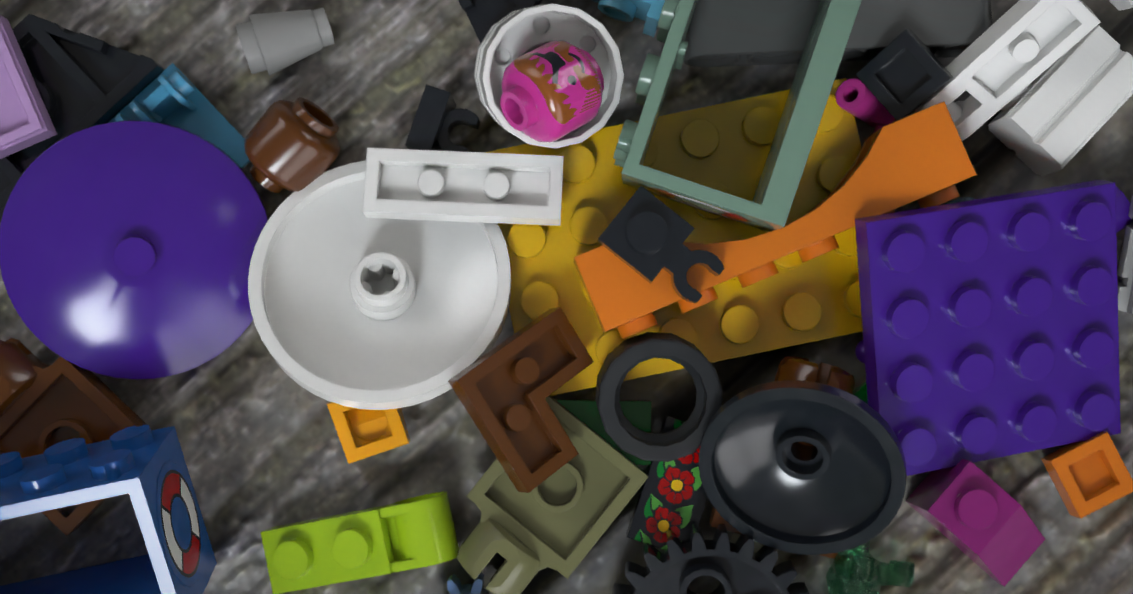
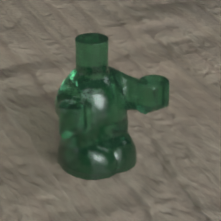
(860, 573)

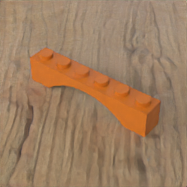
(896, 166)

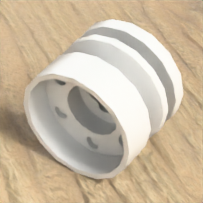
(531, 28)

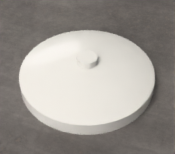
(374, 304)

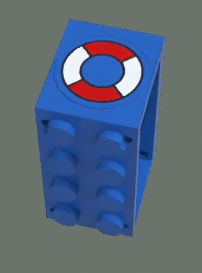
(162, 495)

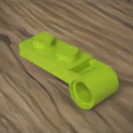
(361, 543)

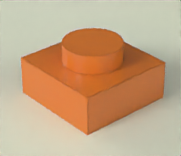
(1088, 474)

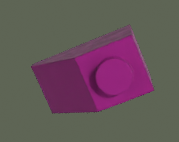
(978, 518)

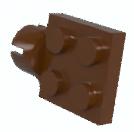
(55, 404)

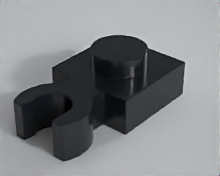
(652, 238)

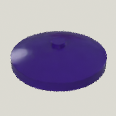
(132, 249)

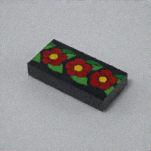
(669, 498)

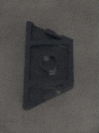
(79, 82)

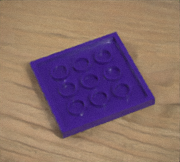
(993, 323)

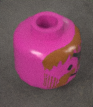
(551, 91)

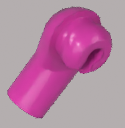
(860, 102)

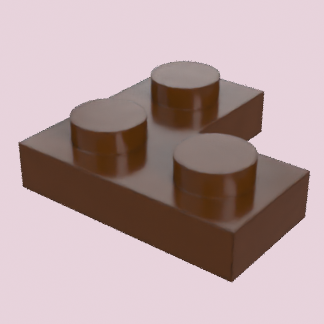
(508, 396)

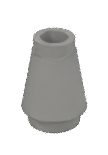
(283, 38)

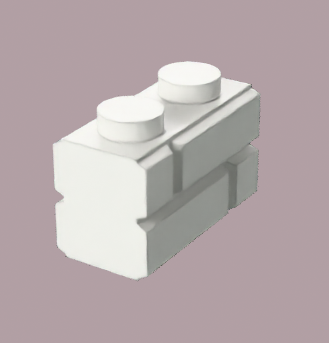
(1066, 103)

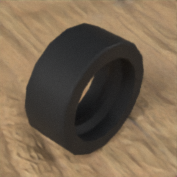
(665, 445)

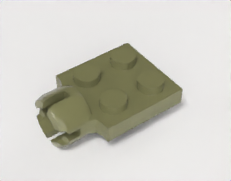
(556, 519)

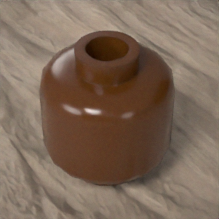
(291, 145)

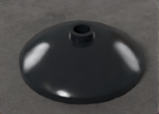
(798, 494)

